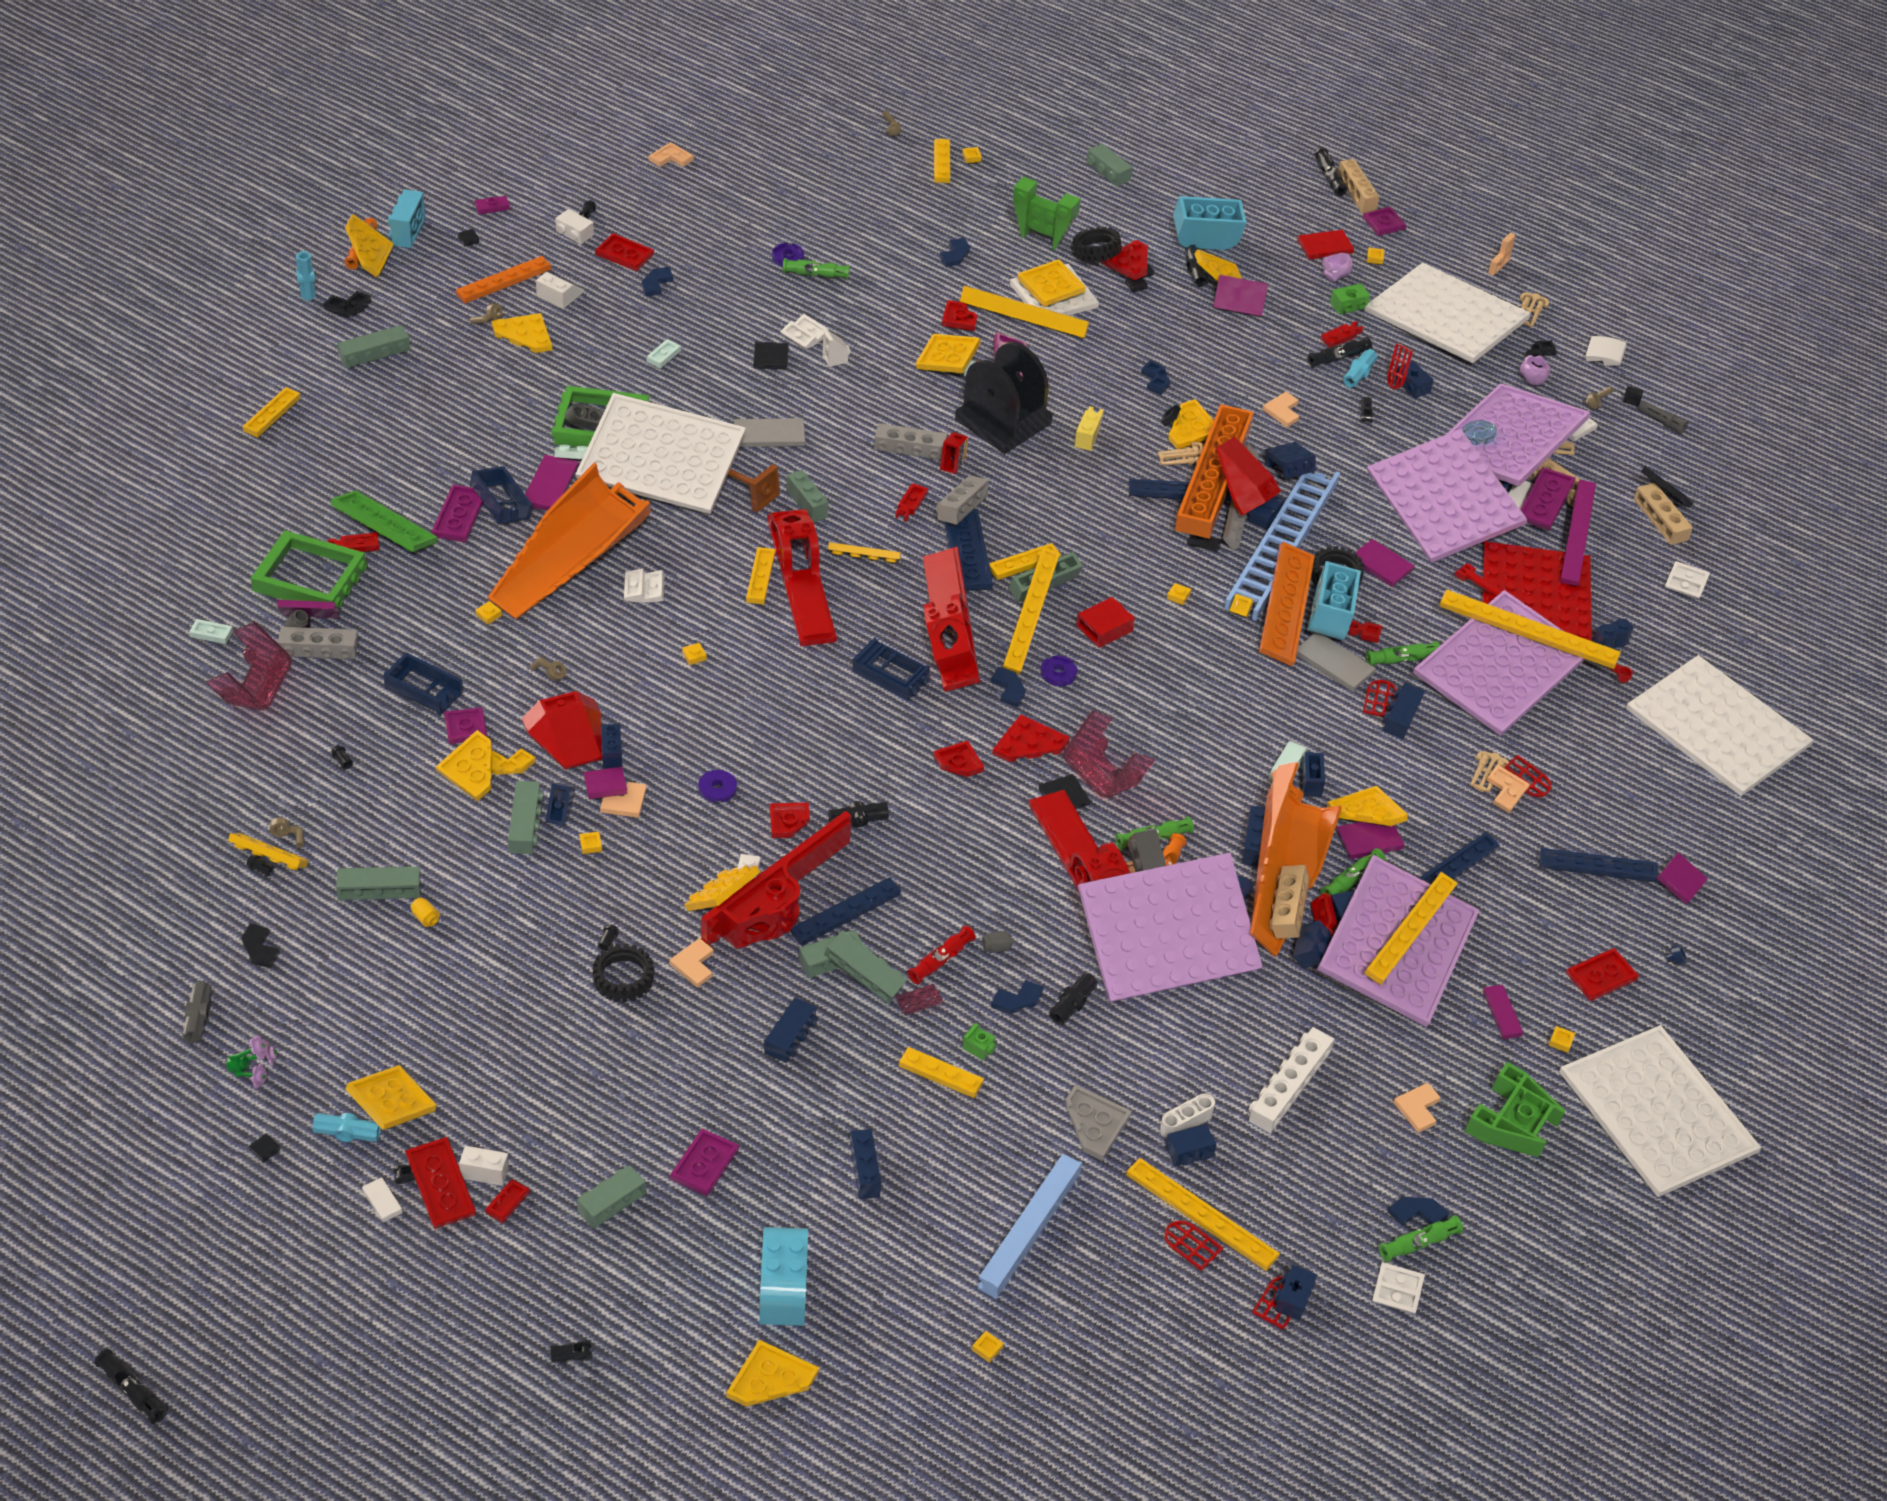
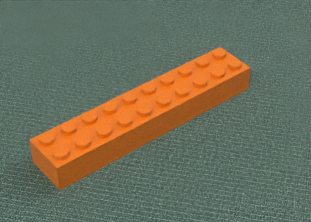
(1208, 483)

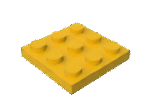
(1051, 282)
(948, 353)
(722, 888)
(391, 1097)

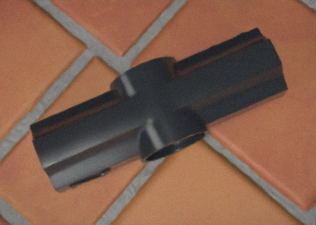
(1198, 273)
(862, 813)
(1073, 999)

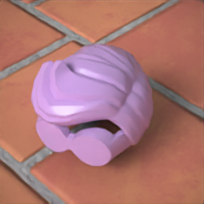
(1337, 266)
(1533, 374)

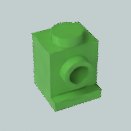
(979, 1042)

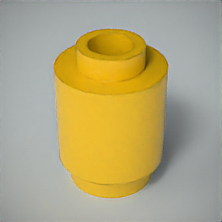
(425, 912)

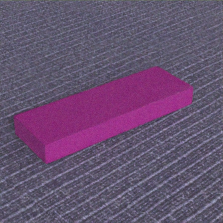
(1502, 1012)

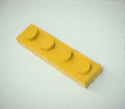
(941, 160)
(271, 412)
(856, 551)
(1018, 563)
(760, 576)
(261, 848)
(941, 1072)

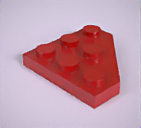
(1131, 260)
(1029, 740)

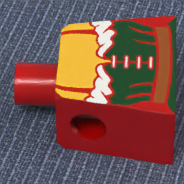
(953, 446)

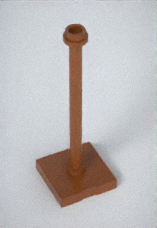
(762, 488)

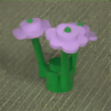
(239, 1062)

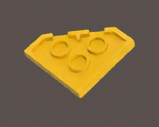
(368, 244)
(1216, 266)
(524, 331)
(1191, 425)
(470, 766)
(1370, 806)
(770, 1375)

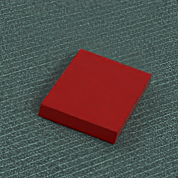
(1325, 244)
(624, 252)
(1602, 974)

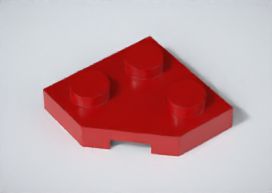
(958, 316)
(959, 759)
(788, 818)

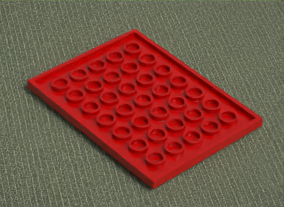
(1535, 578)

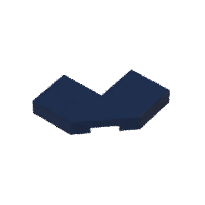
(960, 249)
(650, 283)
(1160, 381)
(1014, 689)
(1011, 1003)
(1408, 1207)

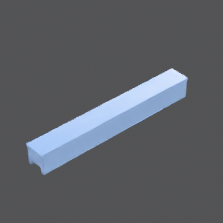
(1029, 1226)

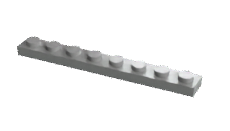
(1235, 521)

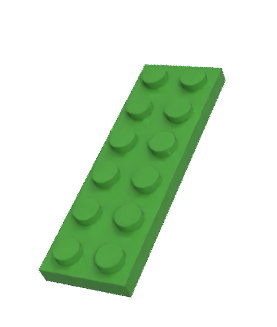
(384, 521)

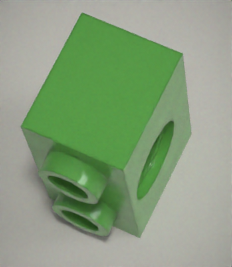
(1349, 298)

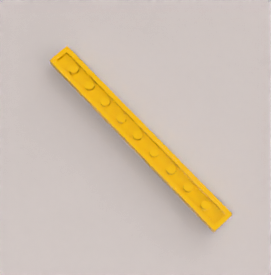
(1530, 629)

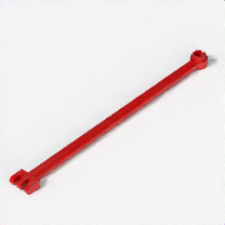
(1468, 572)

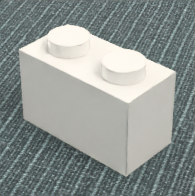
(574, 226)
(484, 1165)

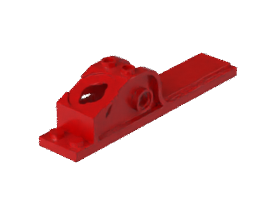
(804, 586)
(950, 608)
(1074, 842)
(773, 896)

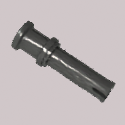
(1671, 418)

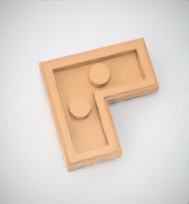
(671, 152)
(1503, 256)
(1280, 409)
(1511, 786)
(626, 805)
(690, 961)
(1414, 1105)

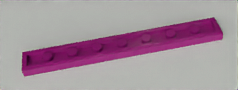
(1578, 532)

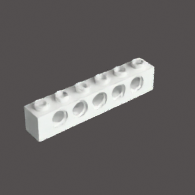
(1291, 1079)

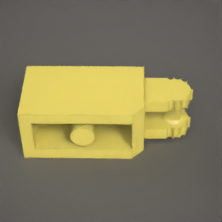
(1088, 429)

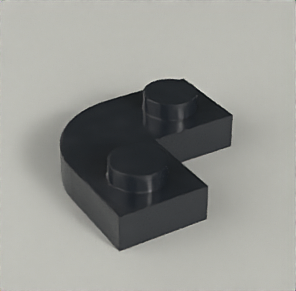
(349, 307)

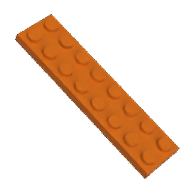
(1287, 604)

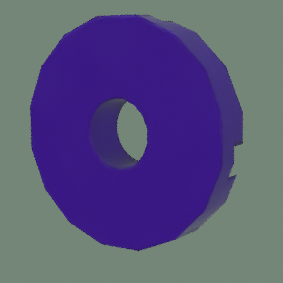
(779, 253)
(1055, 678)
(717, 777)

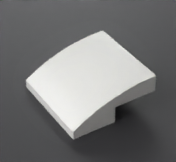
(804, 331)
(1606, 350)
(1687, 580)
(644, 586)
(1398, 1288)

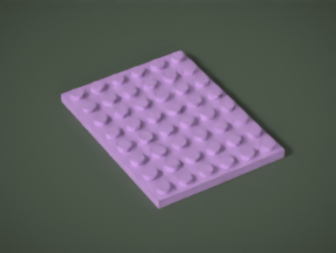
(1527, 430)
(1446, 495)
(1496, 671)
(1371, 919)
(1169, 927)

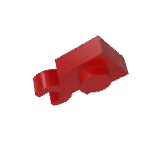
(1368, 631)

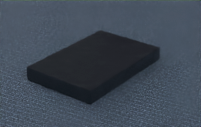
(1667, 487)

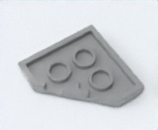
(1095, 1120)

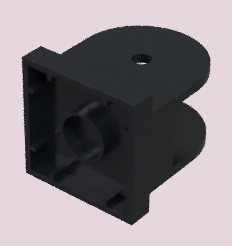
(1002, 403)

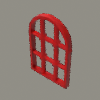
(1407, 363)
(1375, 702)
(1525, 770)
(1193, 1251)
(1271, 1304)

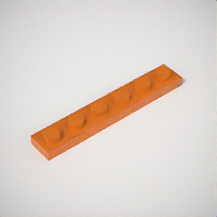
(503, 279)

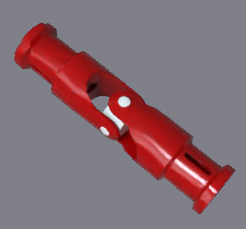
(951, 947)

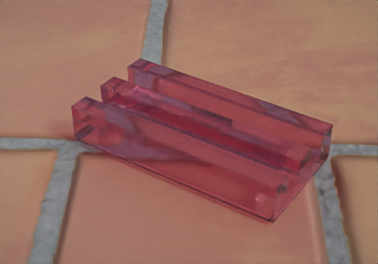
(917, 997)

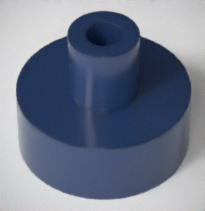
(1677, 955)

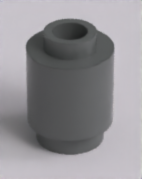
(297, 619)
(997, 942)

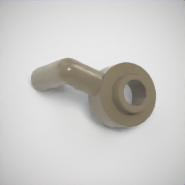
(894, 128)
(493, 312)
(1593, 399)
(550, 668)
(281, 827)

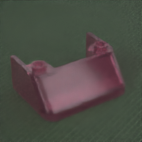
(267, 670)
(1087, 759)

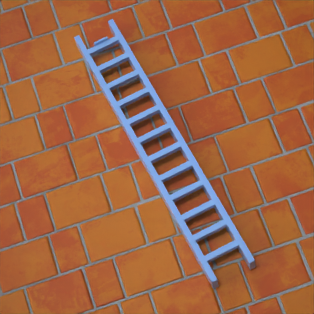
(1275, 526)

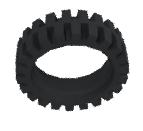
(1097, 235)
(1336, 556)
(623, 954)

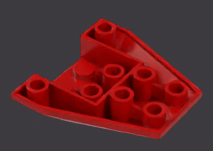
(1246, 477)
(567, 728)

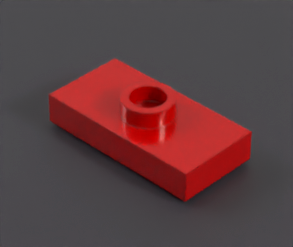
(507, 1201)

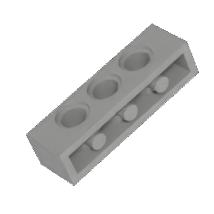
(909, 441)
(962, 499)
(319, 642)

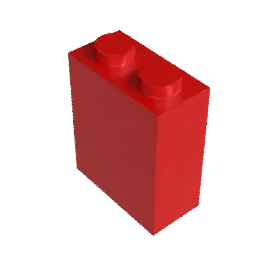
(1105, 622)

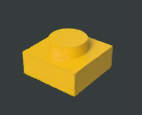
(971, 155)
(1375, 255)
(1178, 593)
(1241, 605)
(488, 612)
(694, 653)
(590, 842)
(1562, 1039)
(987, 1346)

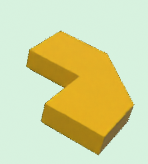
(515, 764)

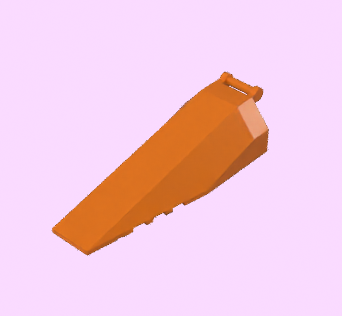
(567, 539)
(1290, 837)

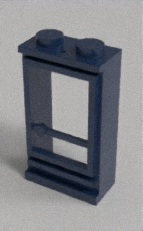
(489, 477)
(872, 651)
(442, 701)

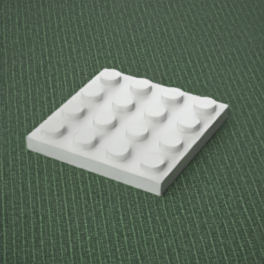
(1069, 306)

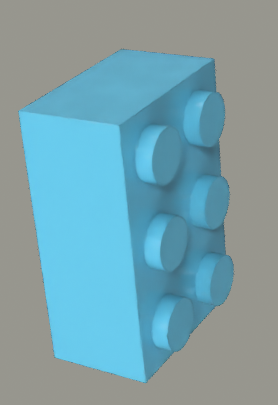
(407, 218)

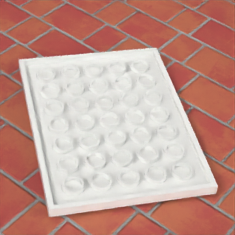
(1447, 312)
(663, 452)
(1719, 725)
(1659, 1110)

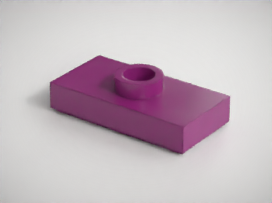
(492, 204)

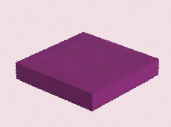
(1384, 221)
(463, 723)
(605, 783)
(1682, 878)

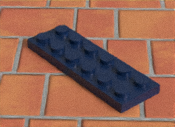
(970, 542)

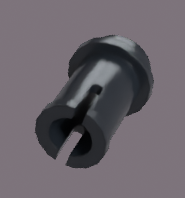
(589, 207)
(339, 753)
(259, 865)
(610, 932)

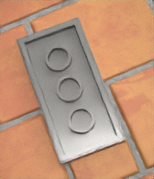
(772, 432)
(1335, 661)

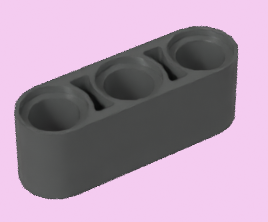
(584, 416)

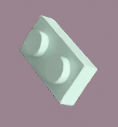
(663, 353)
(565, 451)
(211, 631)

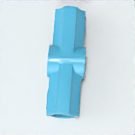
(305, 275)
(1360, 368)
(346, 1127)

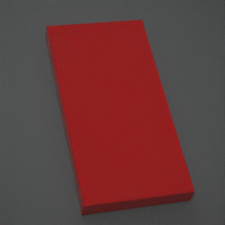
(440, 1183)

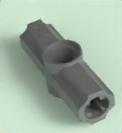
(197, 1011)

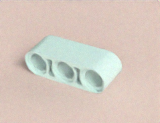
(1292, 753)

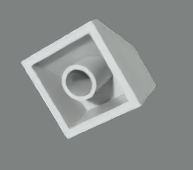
(557, 290)

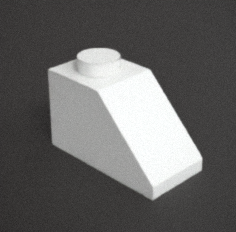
(834, 349)

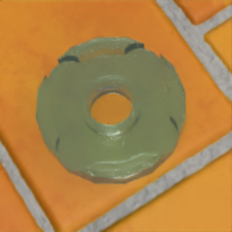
(1480, 431)

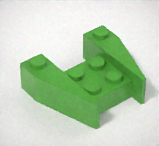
(1042, 214)
(1520, 1117)

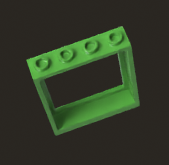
(578, 437)
(282, 590)

